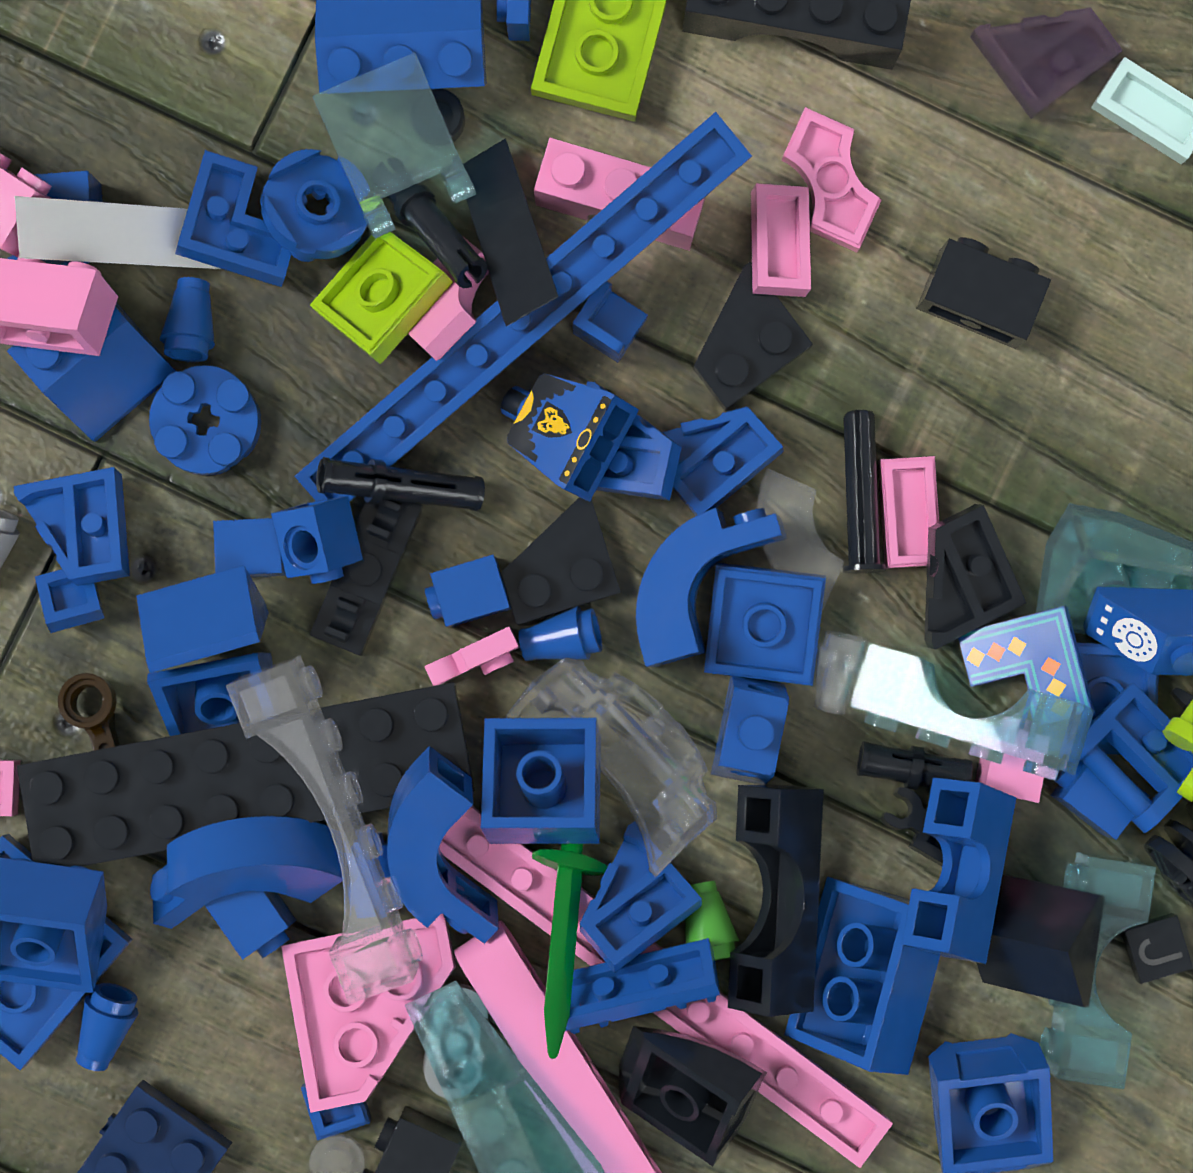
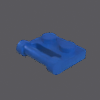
(1136, 732)

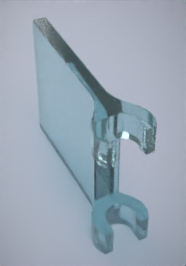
(390, 137)

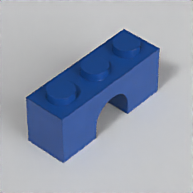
(974, 835)

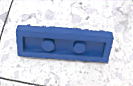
(643, 985)

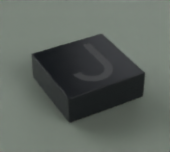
(1157, 948)

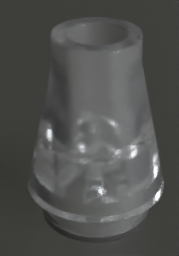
(838, 670)

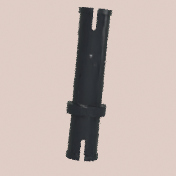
(418, 209)
(380, 482)

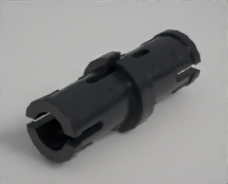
(910, 766)

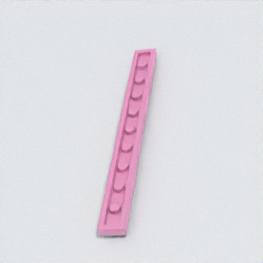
(791, 1078)

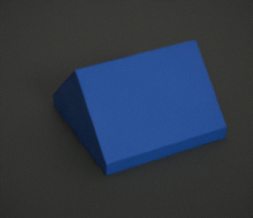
(201, 618)
(197, 694)

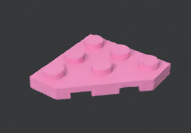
(354, 1044)

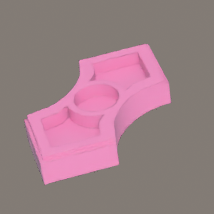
(840, 201)
(448, 317)

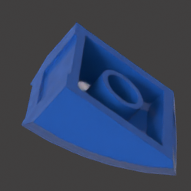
(991, 1105)

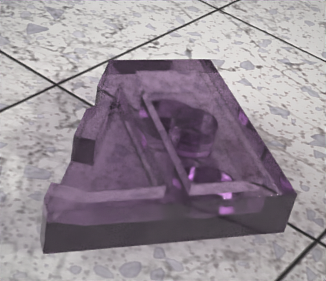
(1047, 55)

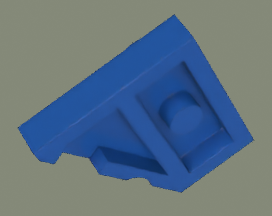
(82, 523)
(634, 905)

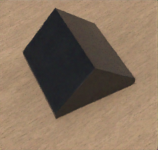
(1044, 940)

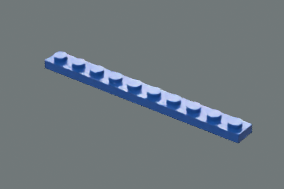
(577, 271)

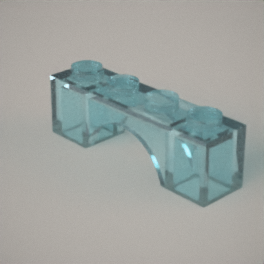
(1037, 729)
(1085, 1041)

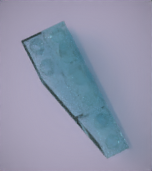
(491, 1094)

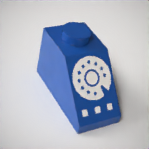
(1145, 627)

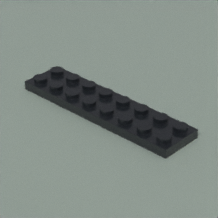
(158, 789)

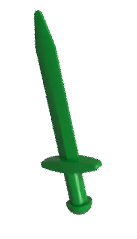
(570, 868)

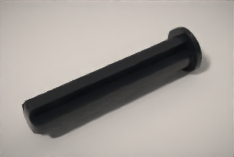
(861, 493)

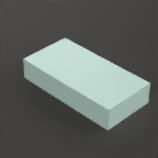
(1148, 110)

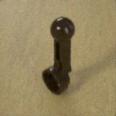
(101, 725)

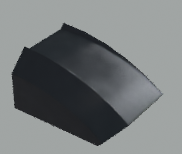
(687, 1088)

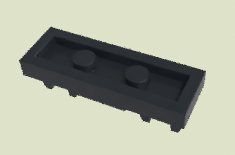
(359, 595)

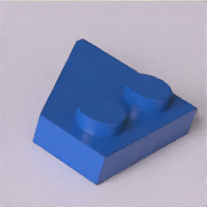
(720, 457)
(643, 463)

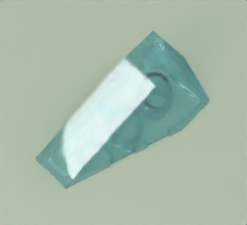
(1108, 550)

